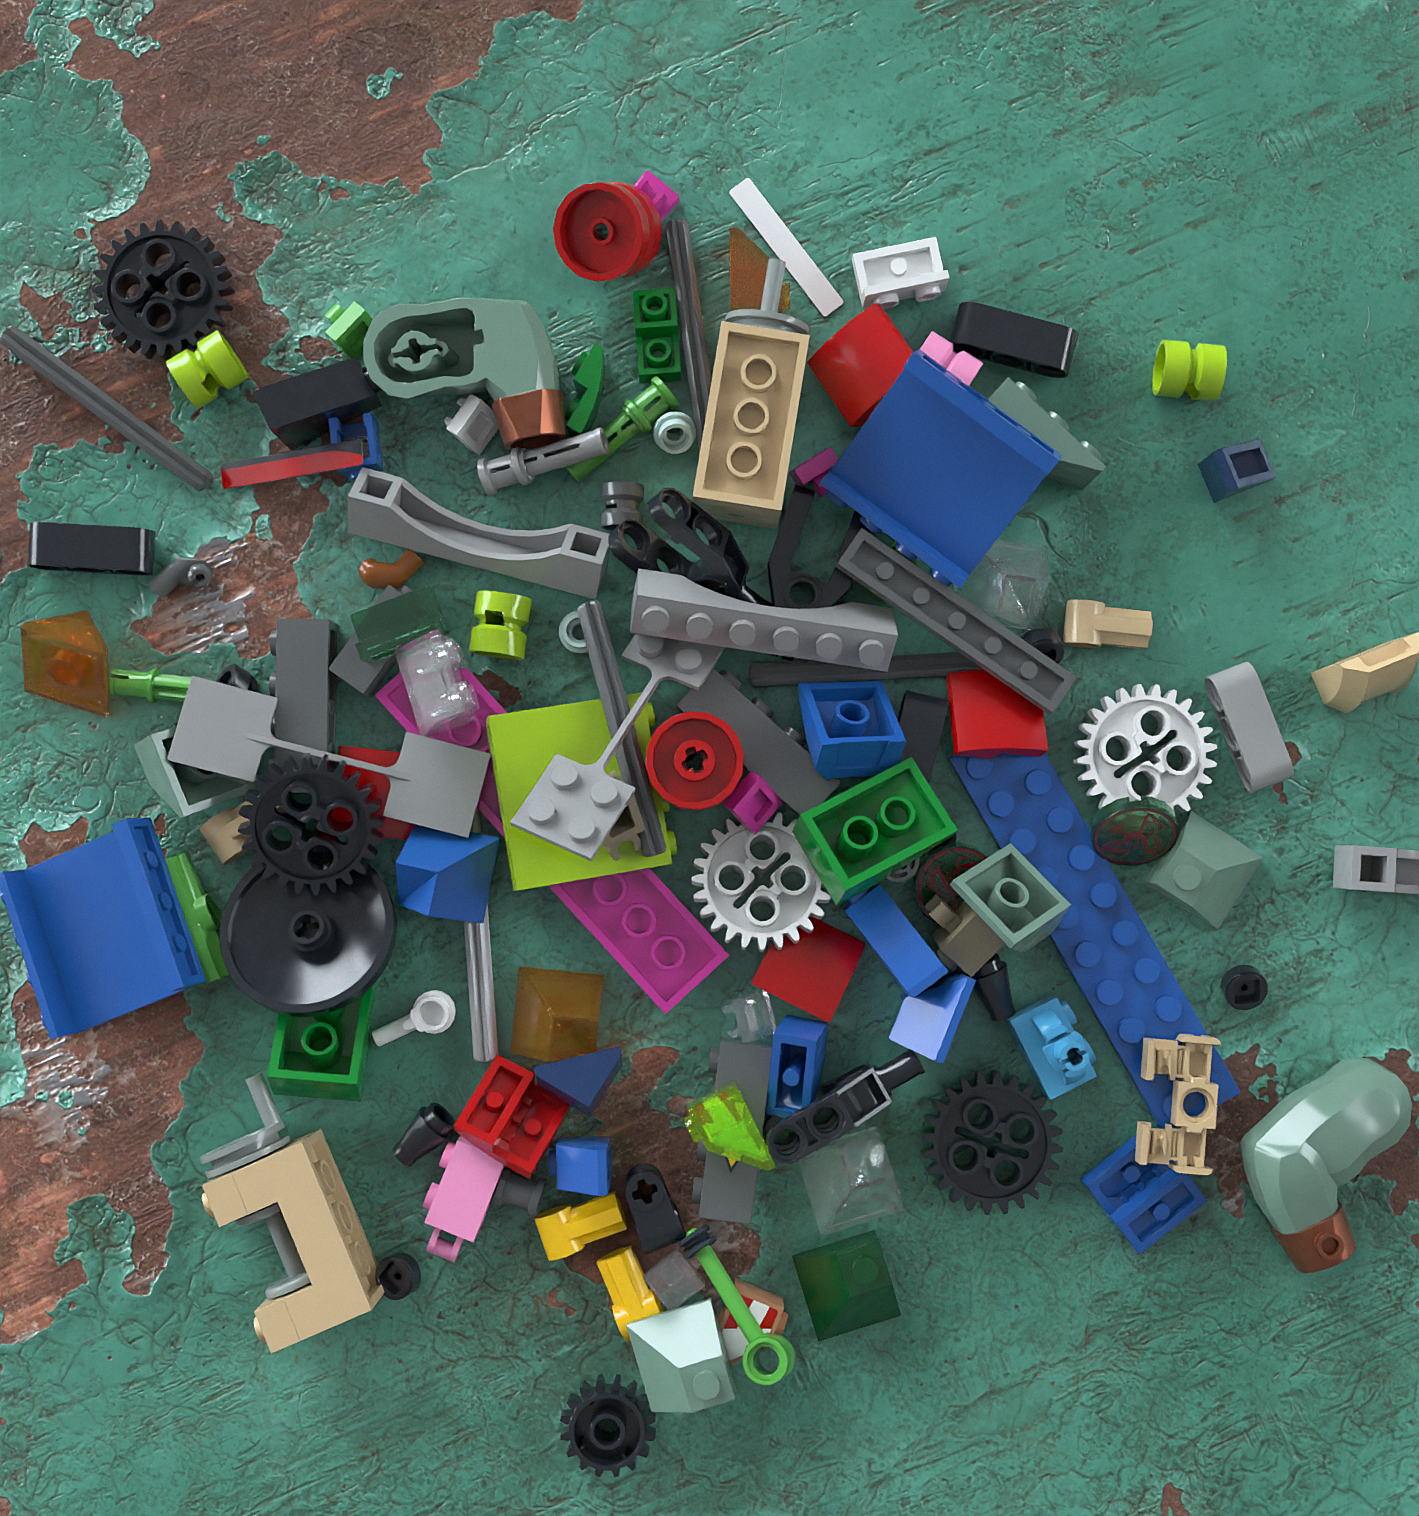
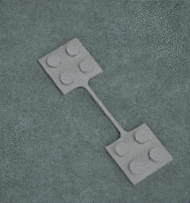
(230, 730)
(579, 802)

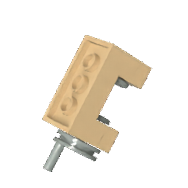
(752, 411)
(297, 1184)

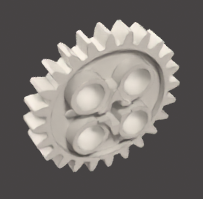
(1123, 723)
(734, 855)

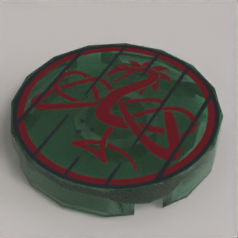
(1134, 831)
(939, 869)

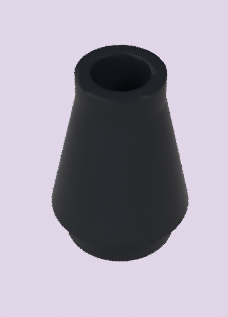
(994, 989)
(426, 1132)

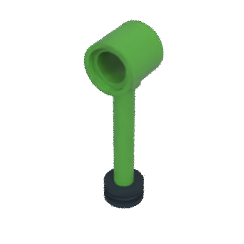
(699, 1244)

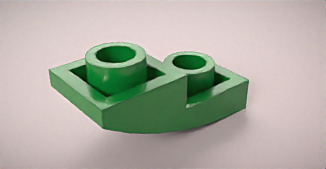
(657, 334)
(589, 381)

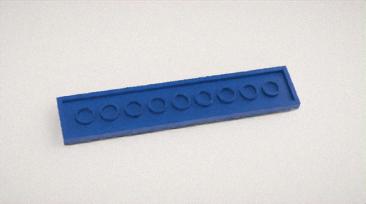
(1101, 931)

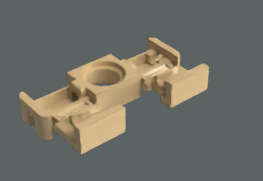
(1188, 1141)

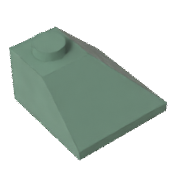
(183, 786)
(1204, 870)
(1012, 898)
(683, 1359)

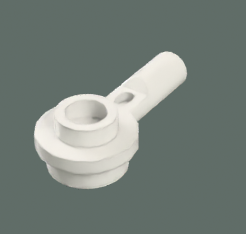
(431, 1013)

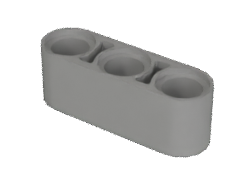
(1249, 727)

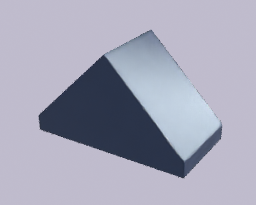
(1236, 469)
(581, 1079)

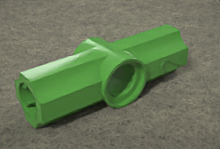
(200, 915)

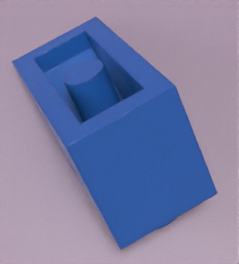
(795, 1064)
(582, 1164)

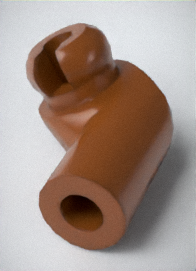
(381, 574)

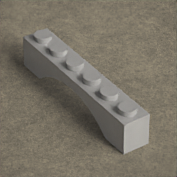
(398, 514)
(685, 611)

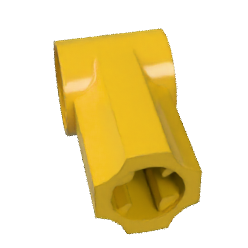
(569, 1228)
(627, 1288)

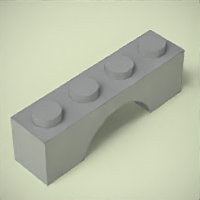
(1376, 869)

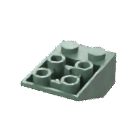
(1079, 460)

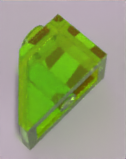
(728, 1127)

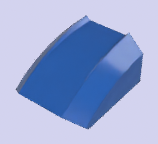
(850, 728)

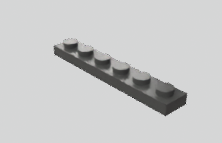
(955, 621)

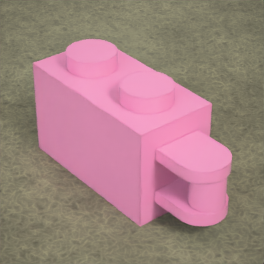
(461, 1197)

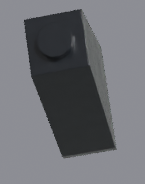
(301, 405)

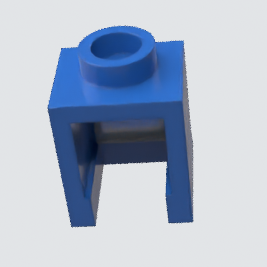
(368, 434)

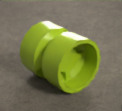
(207, 369)
(1189, 370)
(497, 640)

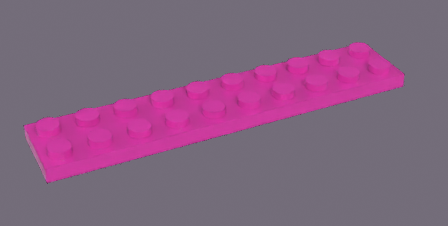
(624, 911)

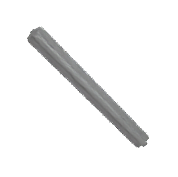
(481, 981)

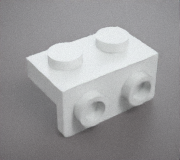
(900, 273)

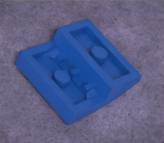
(1142, 1198)

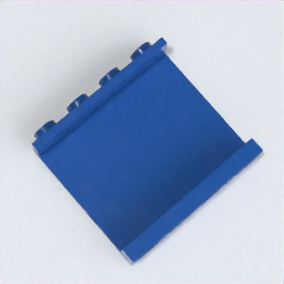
(939, 469)
(101, 929)

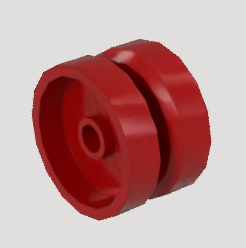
(607, 230)
(689, 735)

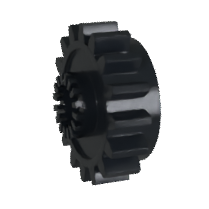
(603, 1449)

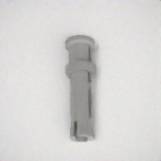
(524, 465)

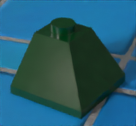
(846, 1285)

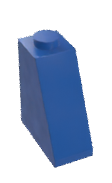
(894, 940)

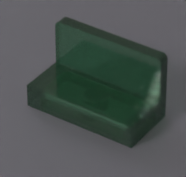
(397, 623)

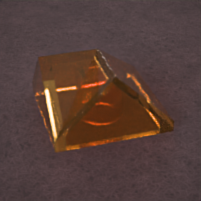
(67, 662)
(556, 1013)

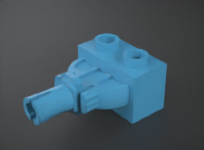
(1051, 1047)

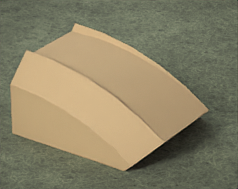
(1368, 674)

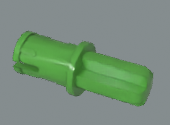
(149, 685)

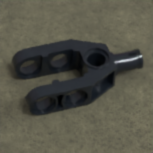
(721, 562)
(783, 579)
(853, 1101)

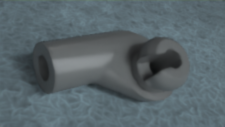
(181, 571)

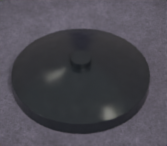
(304, 949)

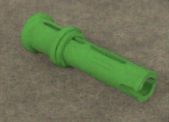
(640, 420)

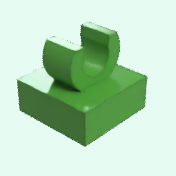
(348, 328)

